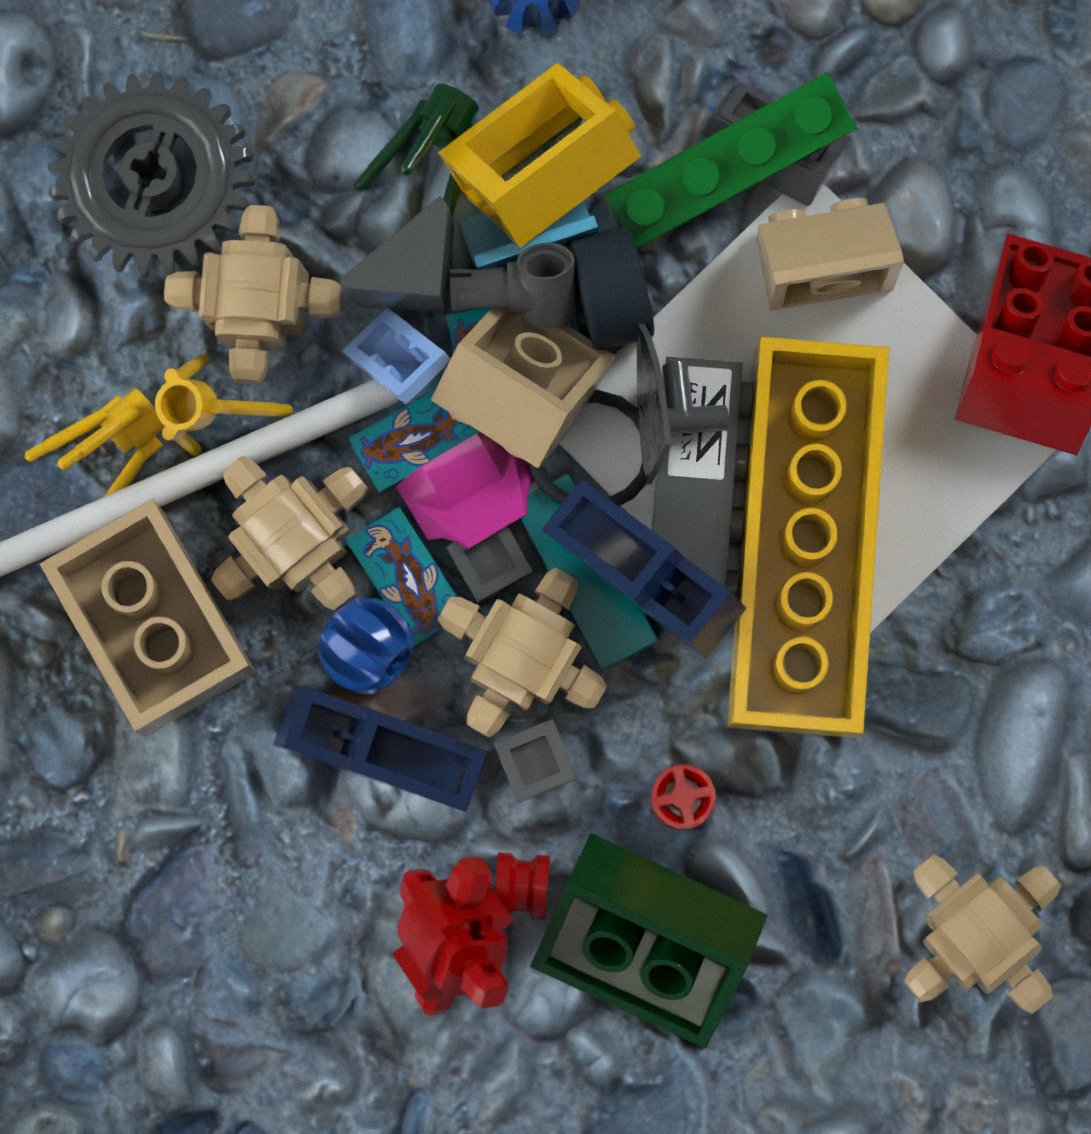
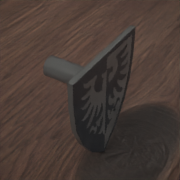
(668, 414)

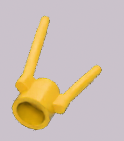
(192, 405)
(125, 421)

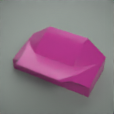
(468, 492)

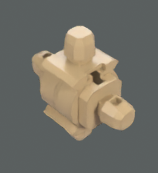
(254, 294)
(289, 533)
(522, 652)
(982, 934)

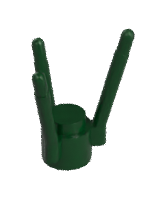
(438, 122)

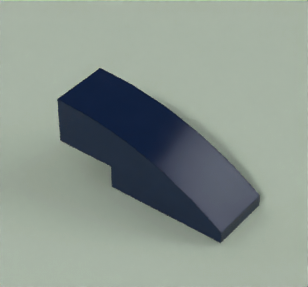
(644, 568)
(380, 747)

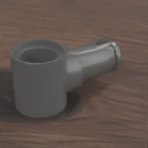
(536, 285)

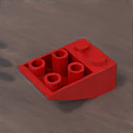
(1033, 348)

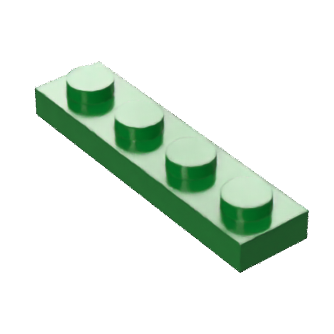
(732, 160)

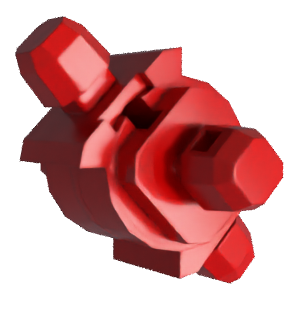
(453, 937)

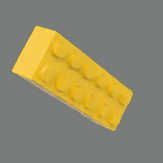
(809, 537)

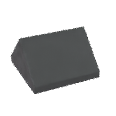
(409, 267)

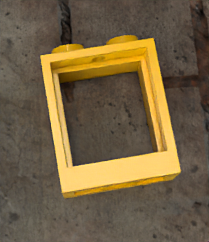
(560, 175)

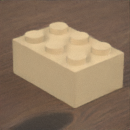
(147, 618)

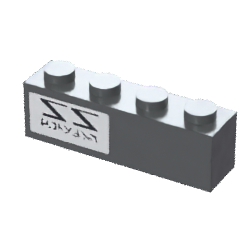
(699, 475)

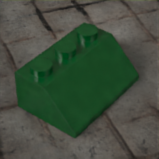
(649, 940)

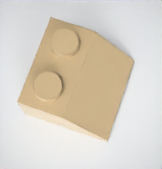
(828, 254)
(521, 382)

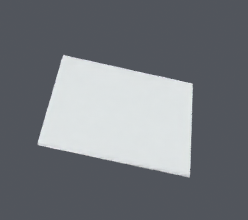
(935, 470)

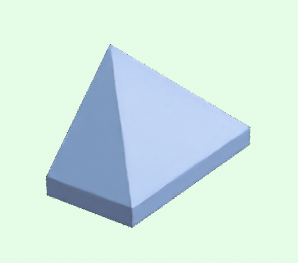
(398, 357)

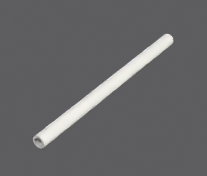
(195, 473)

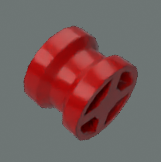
(690, 785)
(523, 884)

